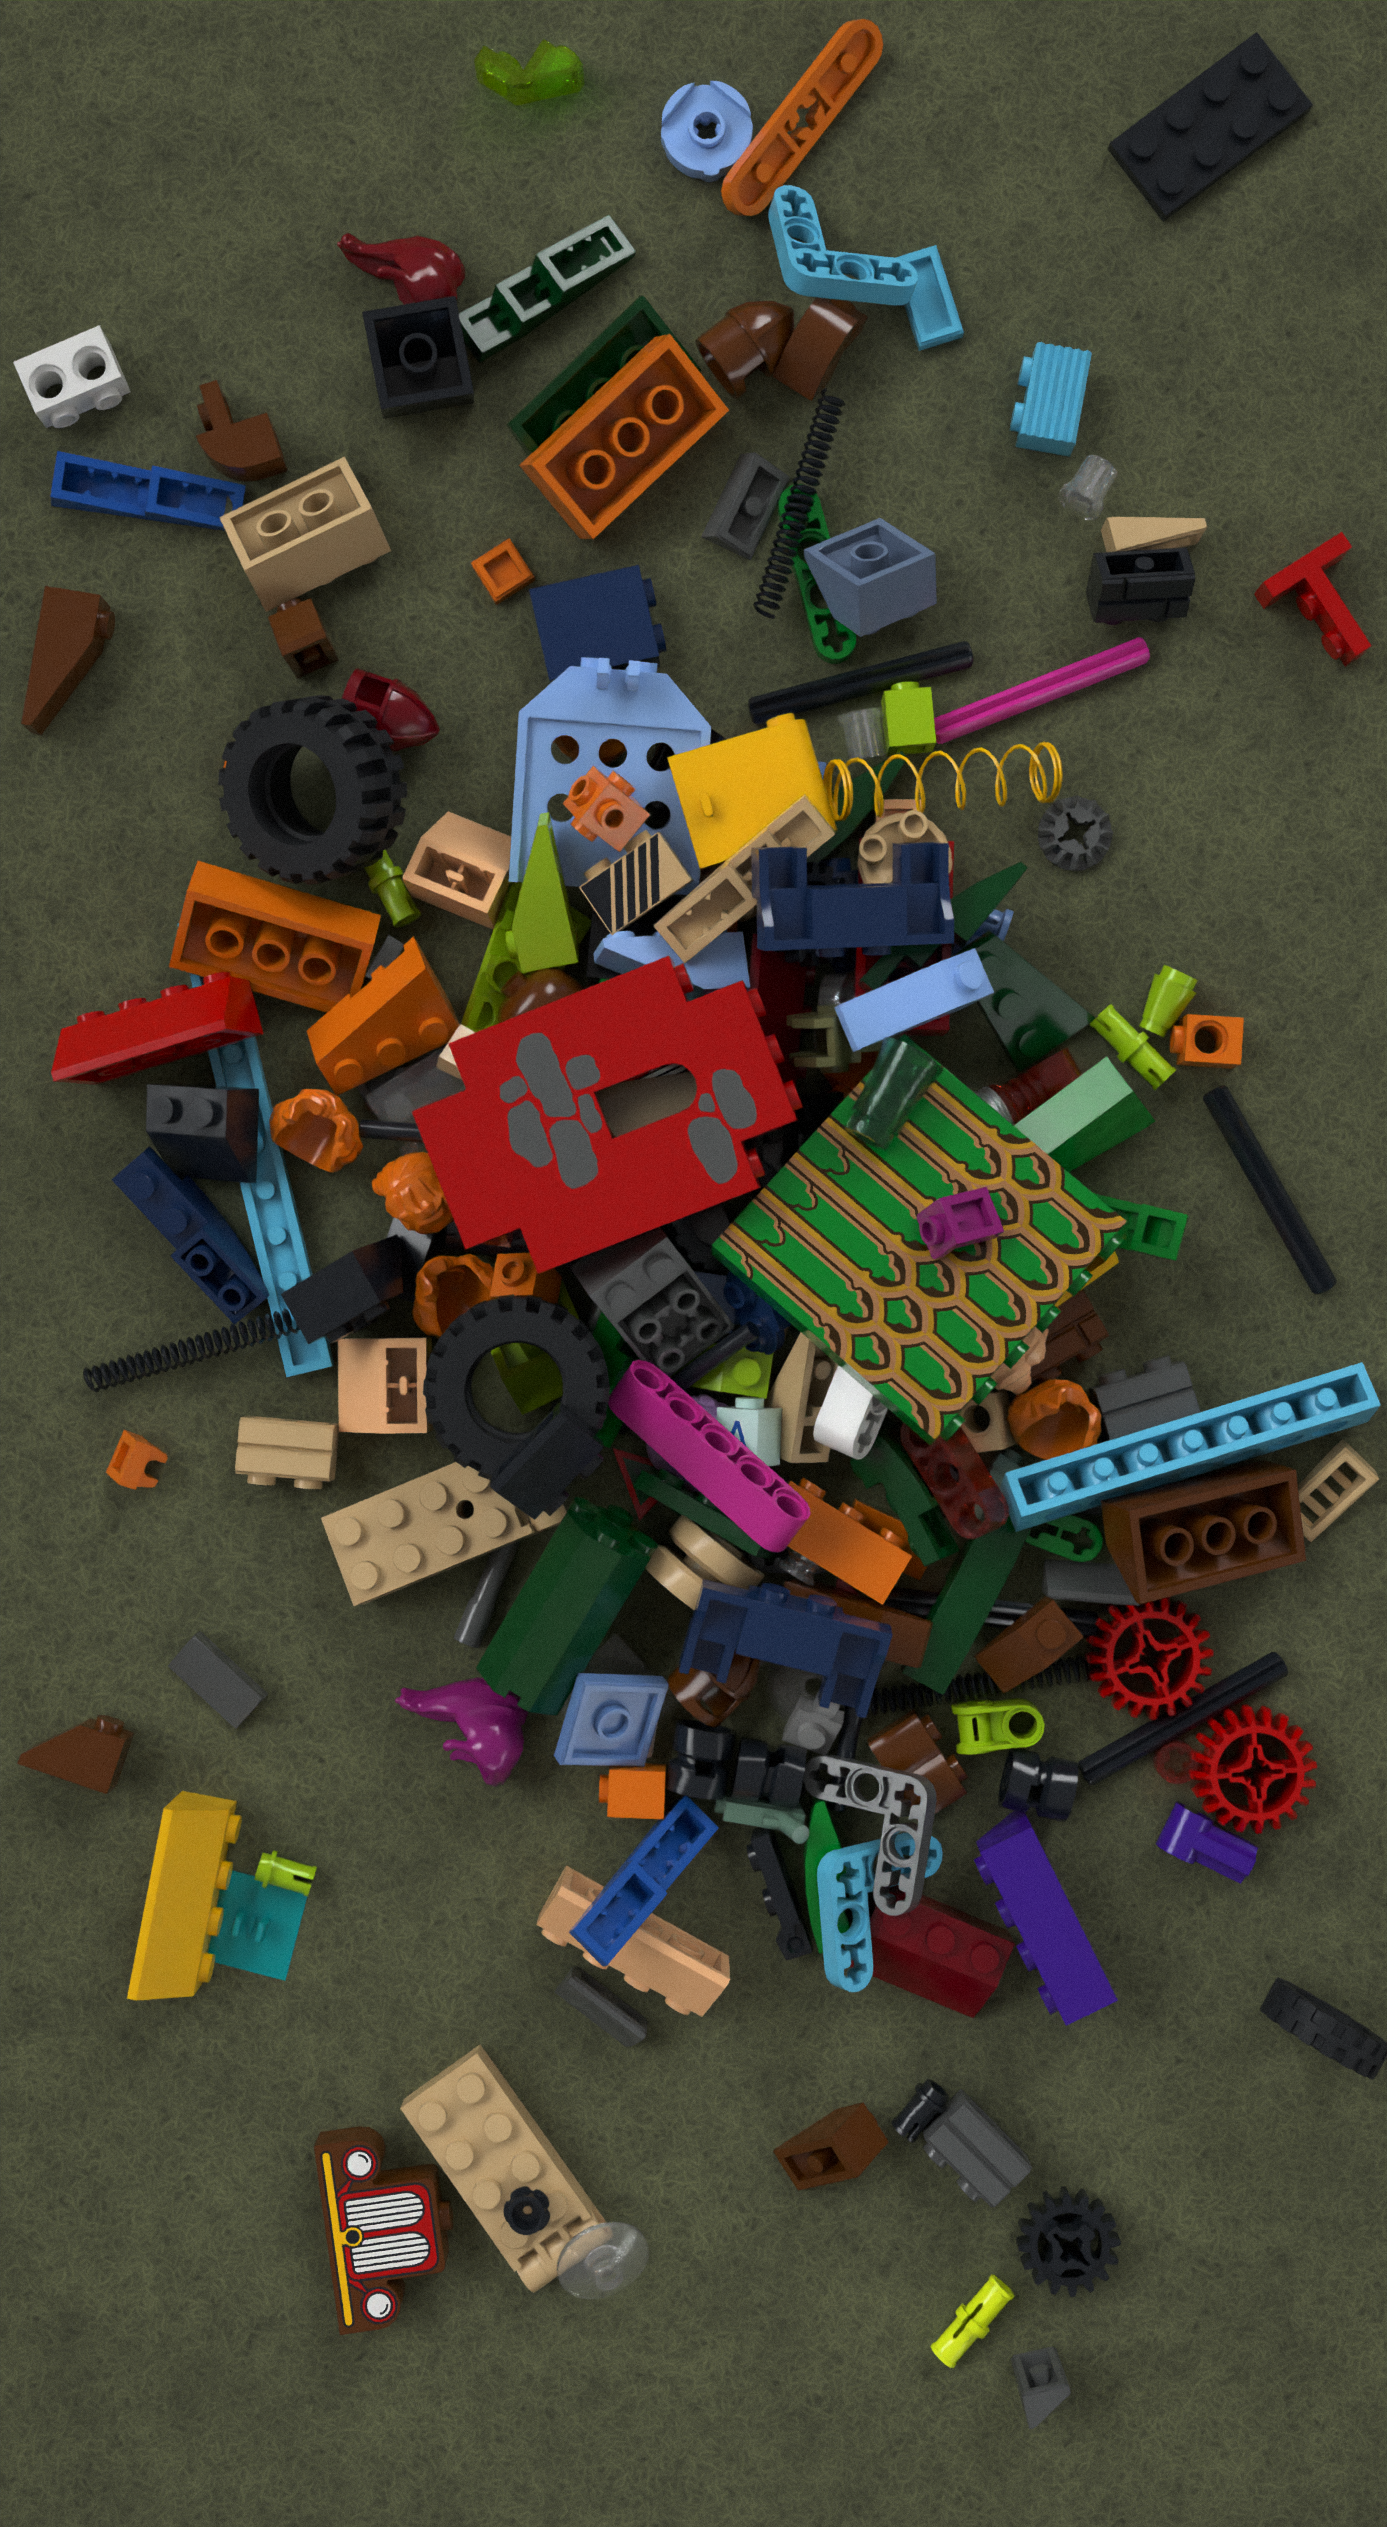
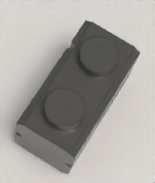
(1145, 1398)
(976, 2150)

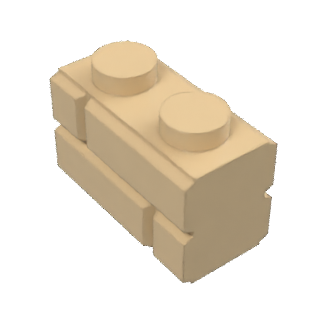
(287, 1450)

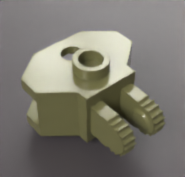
(833, 1047)

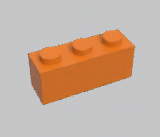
(848, 1548)

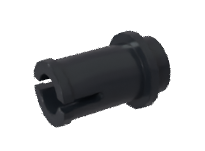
(921, 2109)

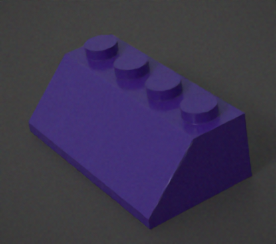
(1044, 1918)

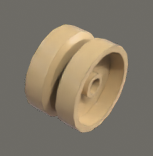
(706, 1558)

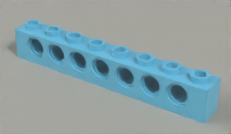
(1189, 1446)

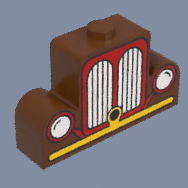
(377, 2226)

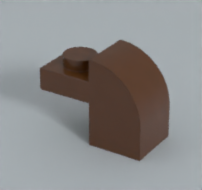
(818, 345)
(239, 449)

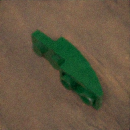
(906, 1494)

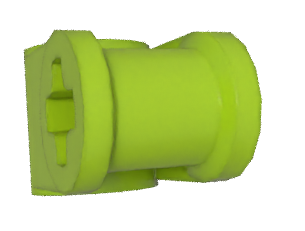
(993, 1725)

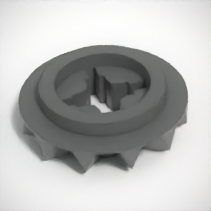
(1070, 854)

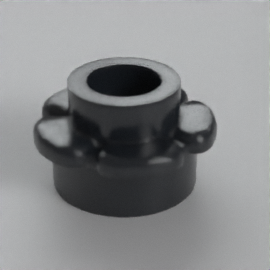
(527, 2223)

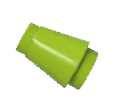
(1167, 999)

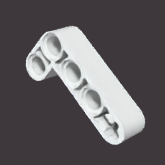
(849, 1417)

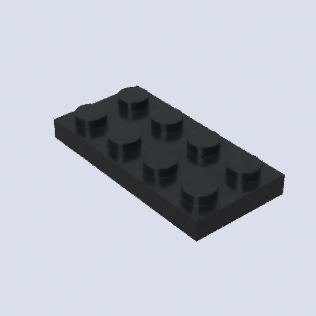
(1210, 126)

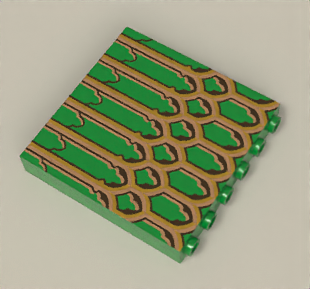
(846, 1263)

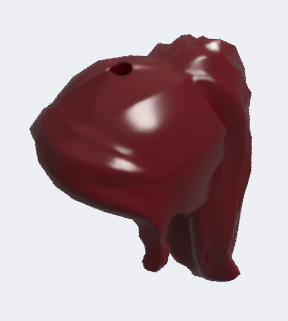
(417, 265)

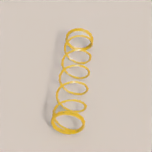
(878, 796)

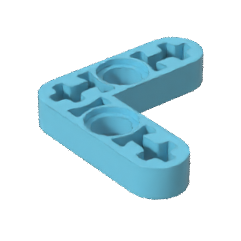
(820, 272)
(832, 1902)

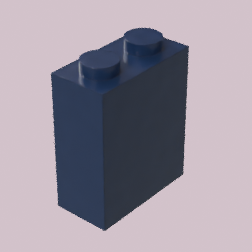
(597, 619)

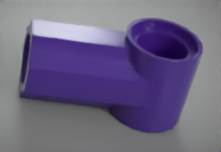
(1197, 1839)

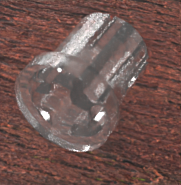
(1088, 487)
(863, 733)

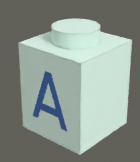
(755, 1427)

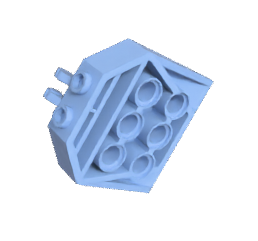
(591, 707)

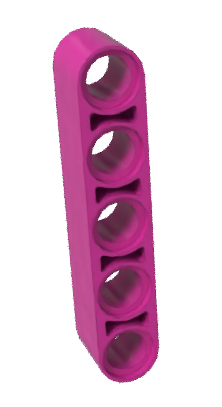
(709, 1456)

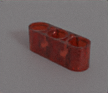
(960, 1497)

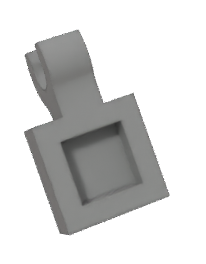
(813, 1725)

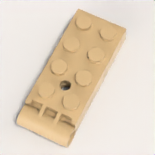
(423, 1531)
(492, 2148)

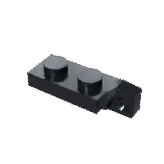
(780, 1893)

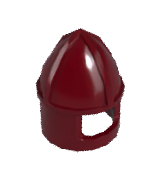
(394, 707)

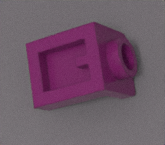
(959, 1221)

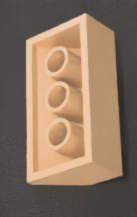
(654, 1957)

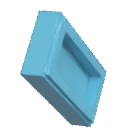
(932, 306)

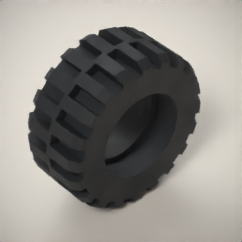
(262, 800)
(476, 1334)

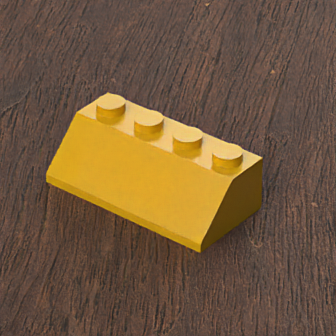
(184, 1897)

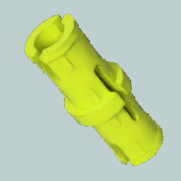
(972, 2321)

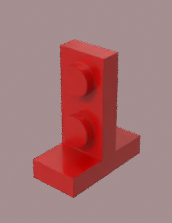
(1319, 599)

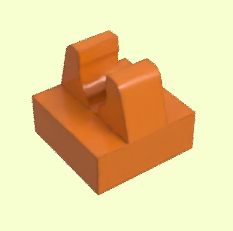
(131, 1459)

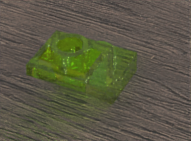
(547, 75)

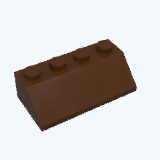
(1205, 1530)

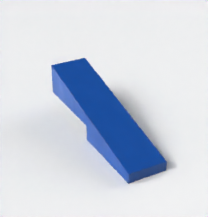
(142, 493)
(643, 1880)

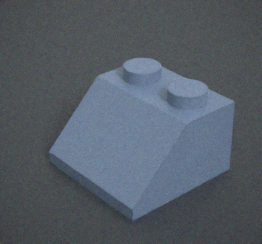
(873, 576)

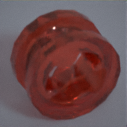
(1162, 1756)

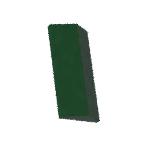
(588, 373)

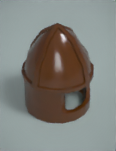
(746, 340)
(719, 1696)

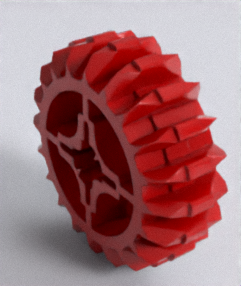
(1130, 1663)
(1249, 1749)

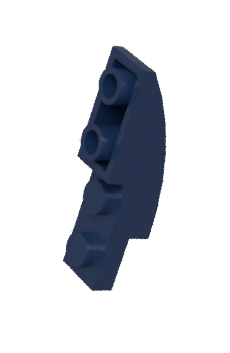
(194, 1226)

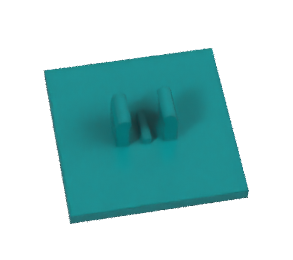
(257, 1926)

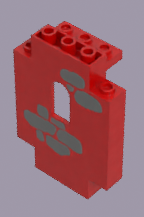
(534, 1145)

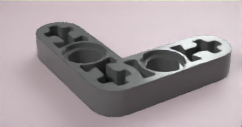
(893, 1805)

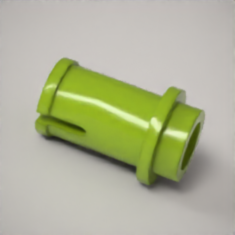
(281, 1873)

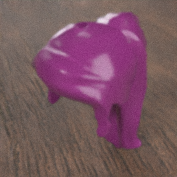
(483, 1716)

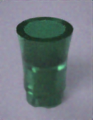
(891, 1092)

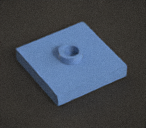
(611, 1719)

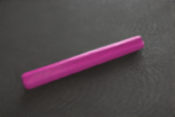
(1041, 690)

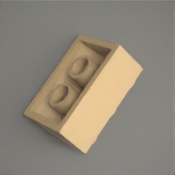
(305, 534)

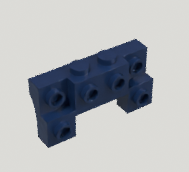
(842, 916)
(787, 1632)

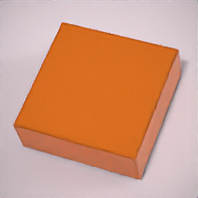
(502, 571)

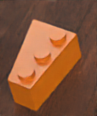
(383, 1024)

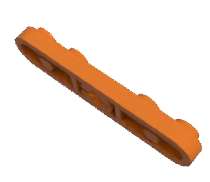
(826, 87)

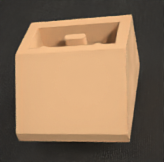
(461, 869)
(383, 1385)

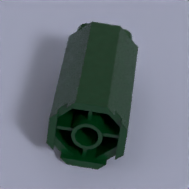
(566, 1606)

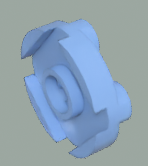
(705, 104)

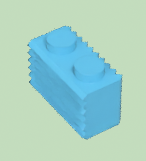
(1052, 399)

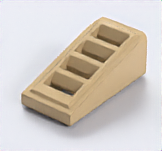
(1151, 533)
(1353, 1490)

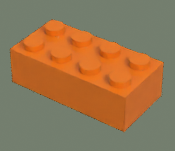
(624, 437)

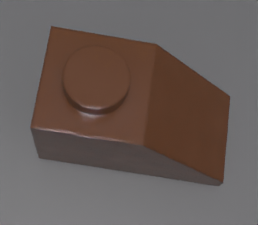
(302, 637)
(1028, 1645)
(84, 1754)
(832, 2148)

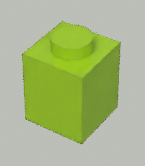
(908, 719)

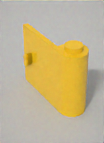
(746, 786)

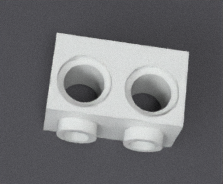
(69, 365)

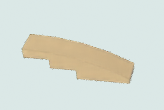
(728, 890)

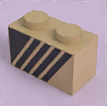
(635, 881)

